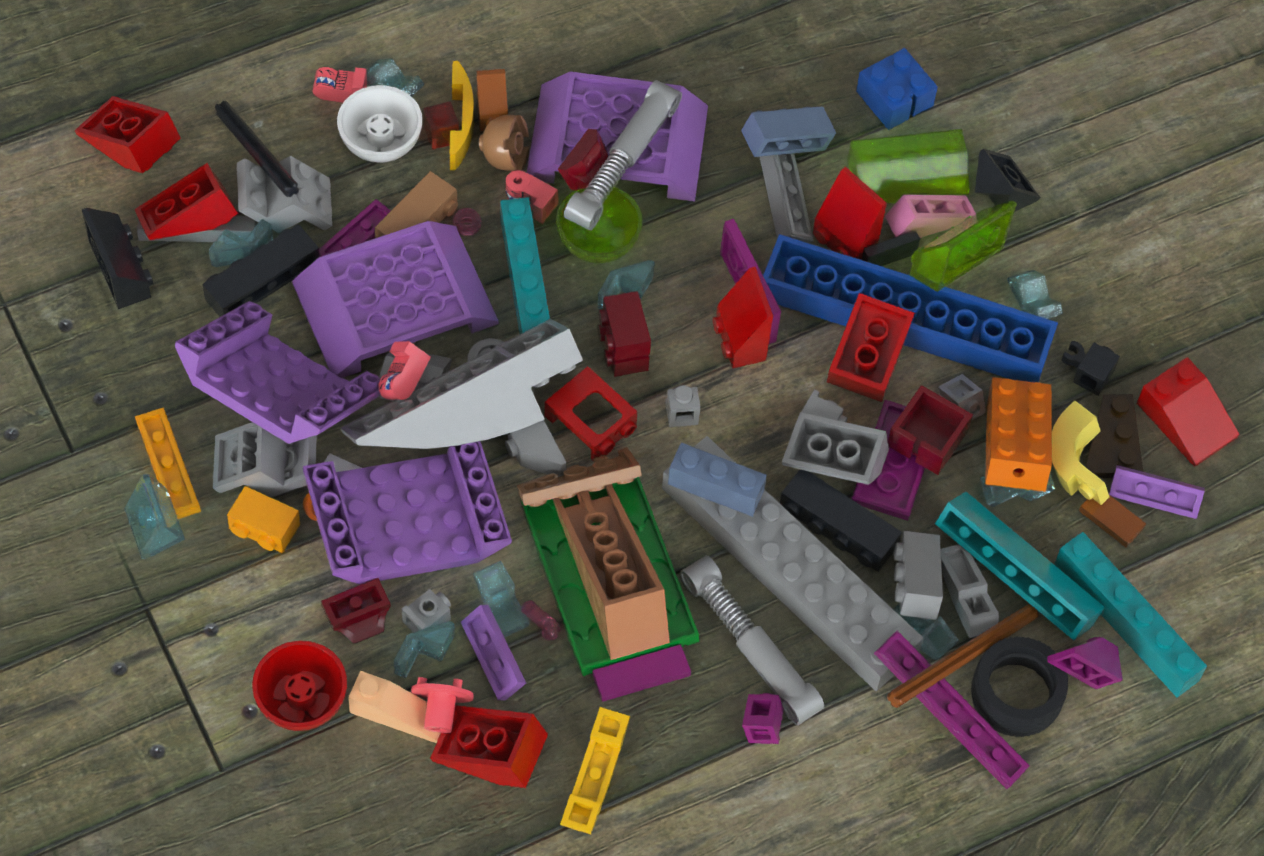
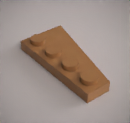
(581, 478)

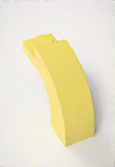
(1069, 437)

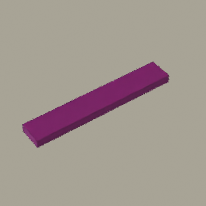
(954, 712)

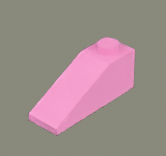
(928, 213)

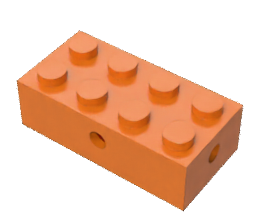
(1019, 434)

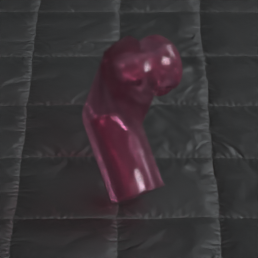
(548, 624)

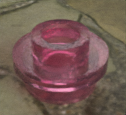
(467, 215)

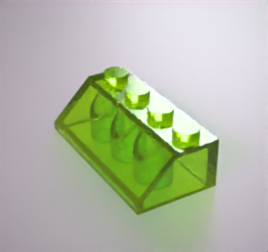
(912, 164)
(963, 247)

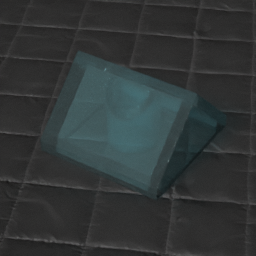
(152, 517)

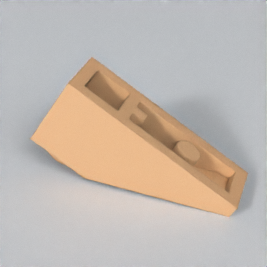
(389, 705)

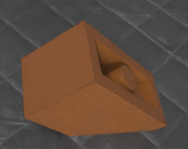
(491, 95)

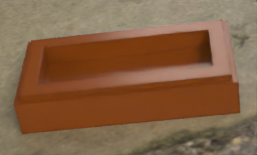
(1114, 519)

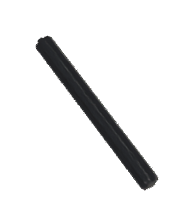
(257, 149)

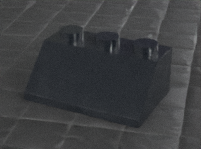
(117, 257)

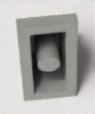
(536, 449)

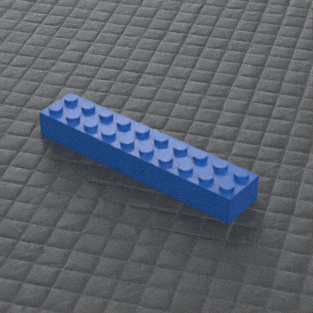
(943, 323)

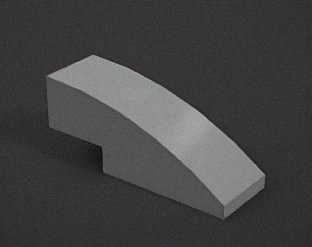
(968, 590)

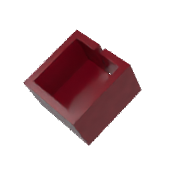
(624, 333)
(929, 429)

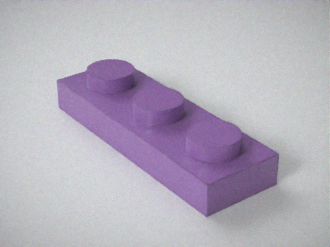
(1156, 492)
(493, 652)

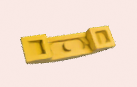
(461, 140)
(596, 771)

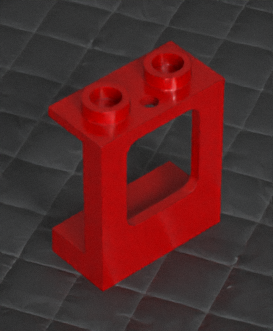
(585, 383)

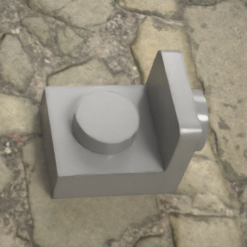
(964, 394)

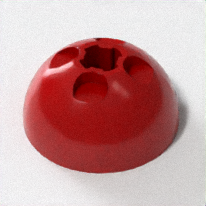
(299, 671)

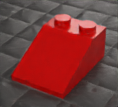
(130, 133)
(187, 206)
(849, 216)
(744, 321)
(870, 347)
(1188, 411)
(492, 745)

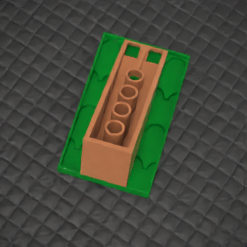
(610, 575)

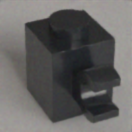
(1092, 368)

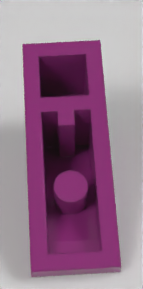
(1092, 662)

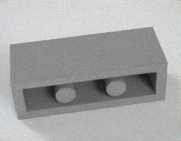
(918, 575)

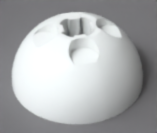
(379, 123)

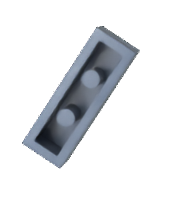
(788, 131)
(716, 479)

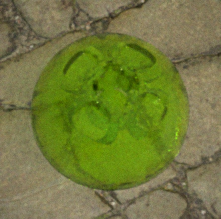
(613, 234)

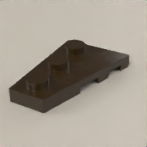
(1118, 437)

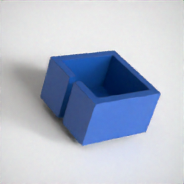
(891, 85)

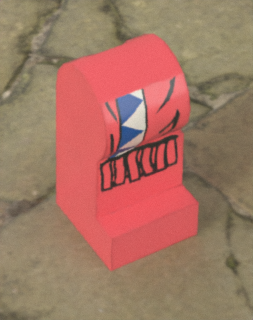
(338, 85)
(541, 195)
(404, 371)

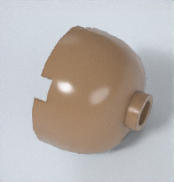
(504, 143)

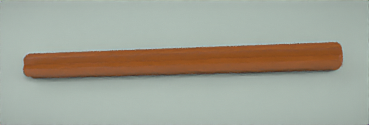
(962, 656)

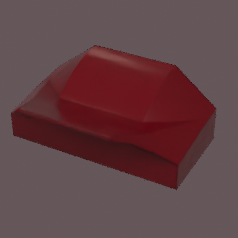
(584, 160)
(358, 611)

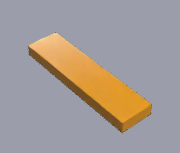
(167, 461)

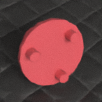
(441, 702)

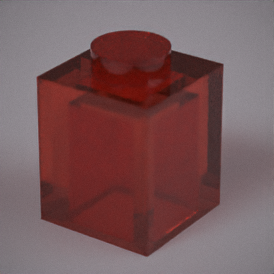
(438, 122)

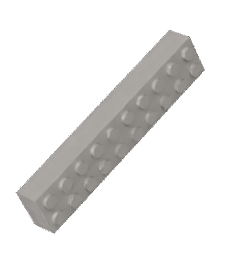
(802, 576)

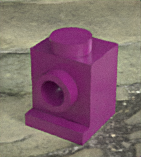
(763, 718)

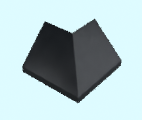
(1003, 180)

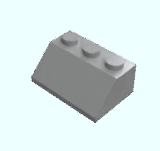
(836, 449)

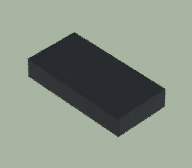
(892, 249)

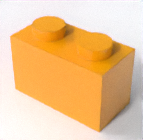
(263, 520)

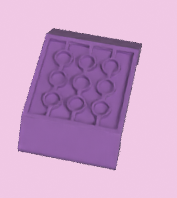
(607, 103)
(390, 293)
(267, 379)
(408, 515)

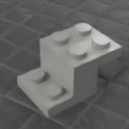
(263, 200)
(260, 461)

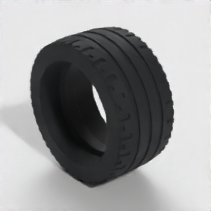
(1004, 717)

